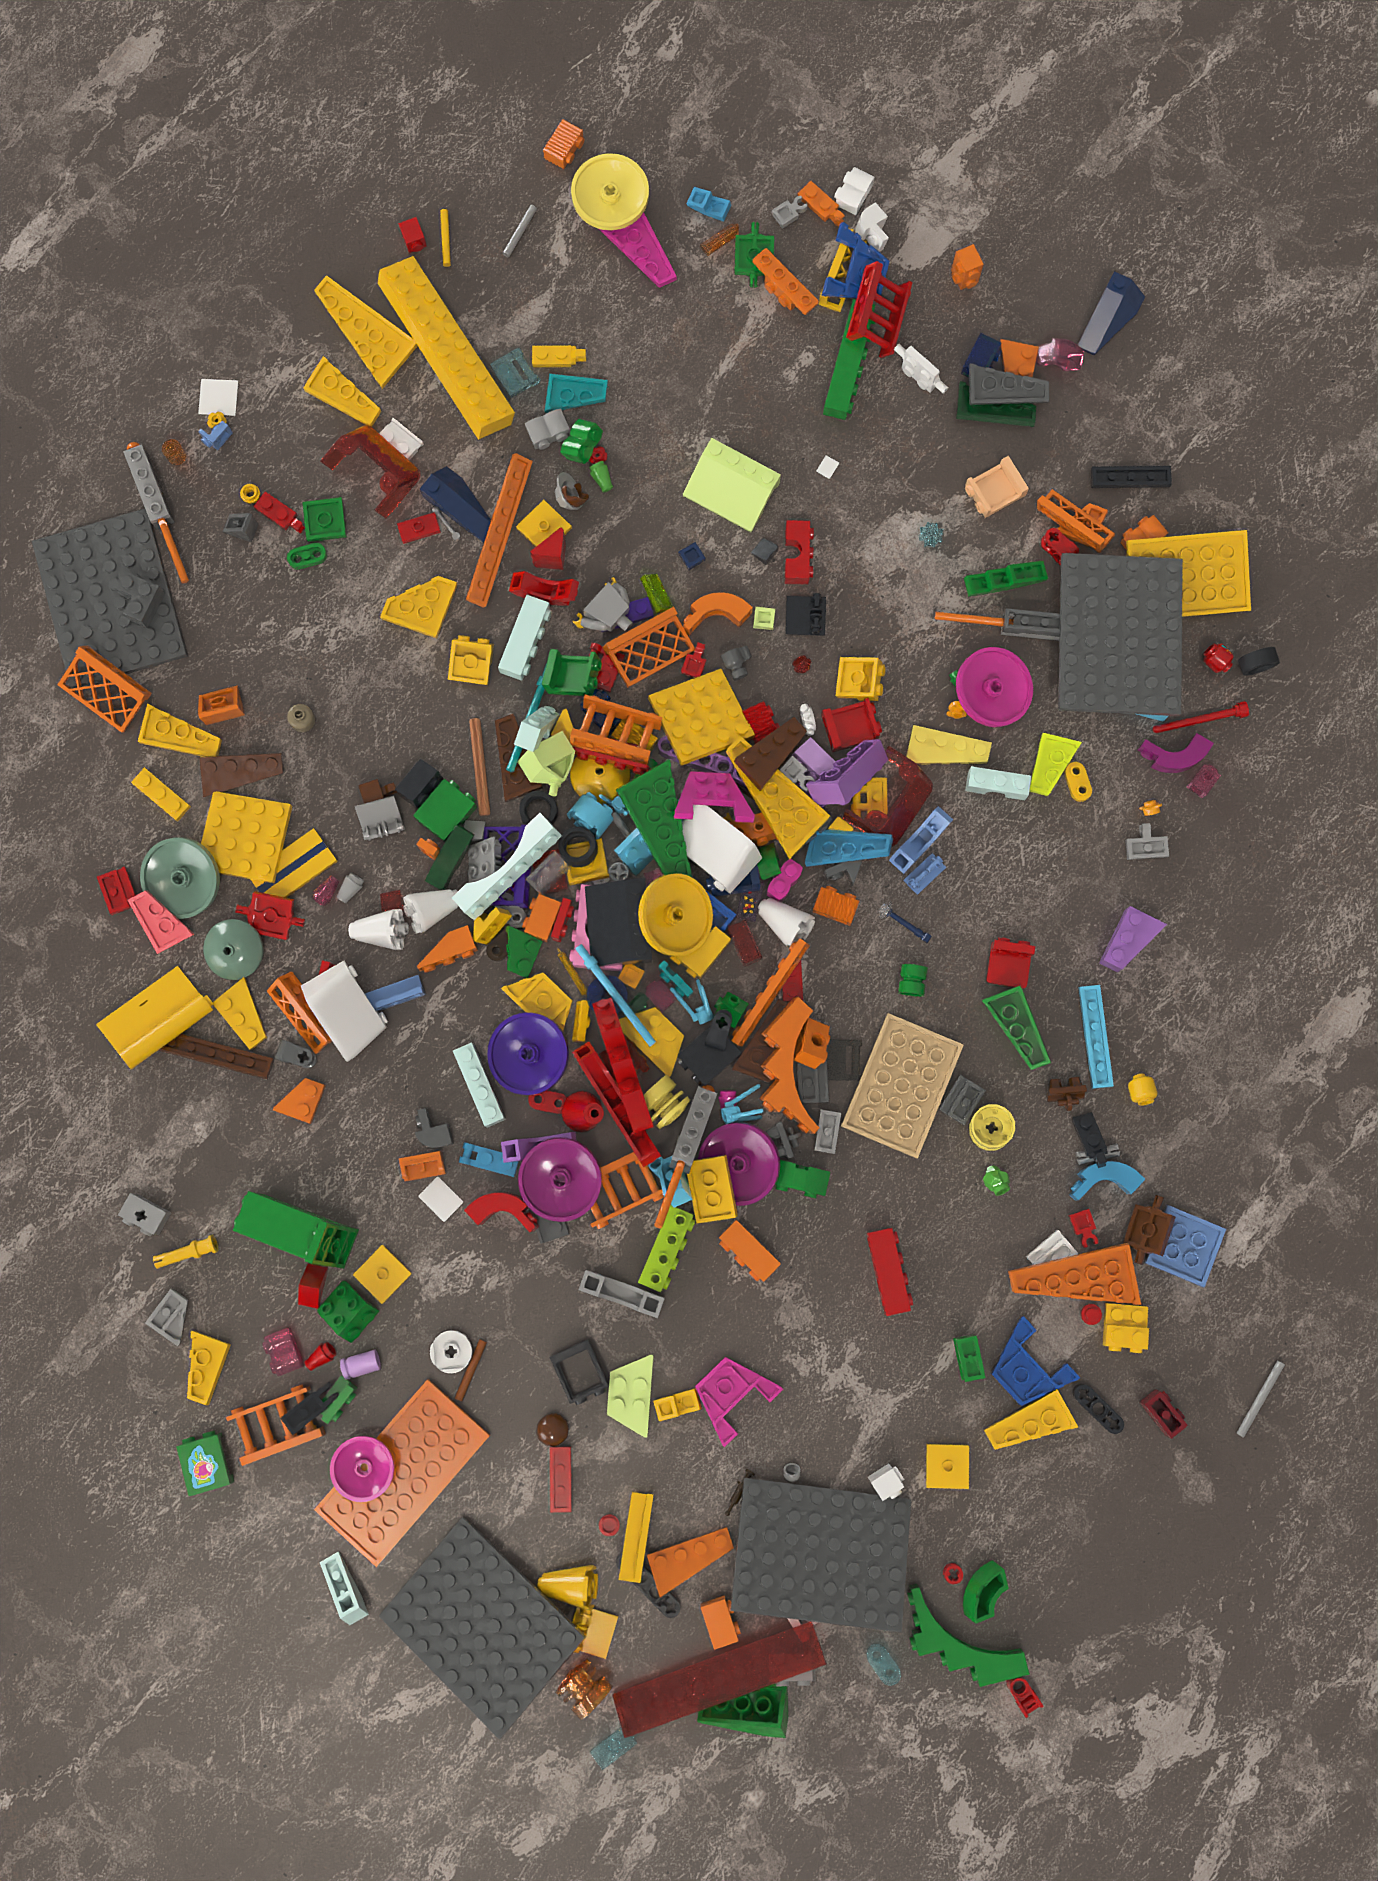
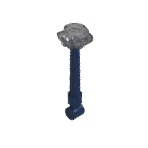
(886, 911)

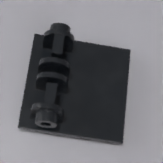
(806, 615)

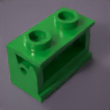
(969, 1358)

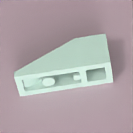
(343, 1589)

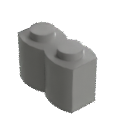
(548, 429)

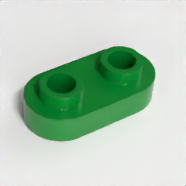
(307, 557)

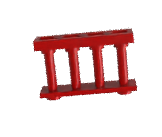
(863, 309)

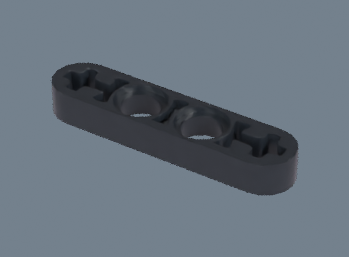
(645, 1588)

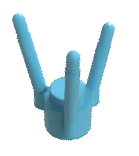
(616, 803)
(703, 1012)
(733, 1114)

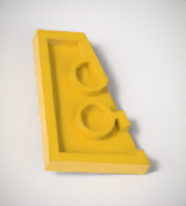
(241, 1014)
(206, 1365)

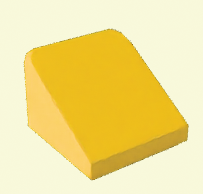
(841, 825)

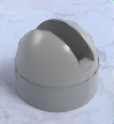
(791, 1472)

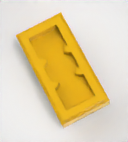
(581, 1021)

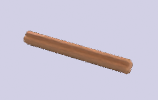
(479, 767)

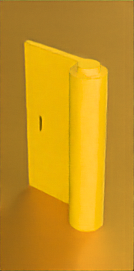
(154, 1017)

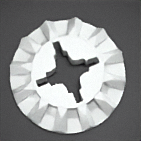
(808, 719)

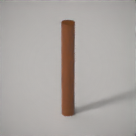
(470, 1370)

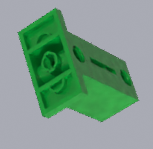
(295, 1230)

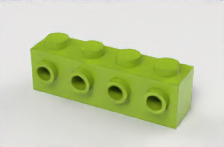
(665, 1249)

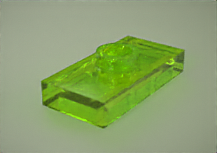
(656, 592)

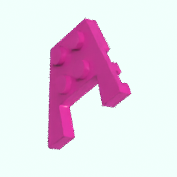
(712, 790)
(725, 1388)

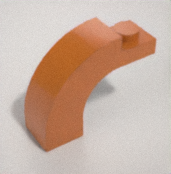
(717, 604)

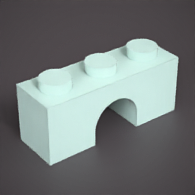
(987, 780)

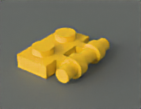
(875, 796)

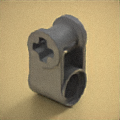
(293, 1053)

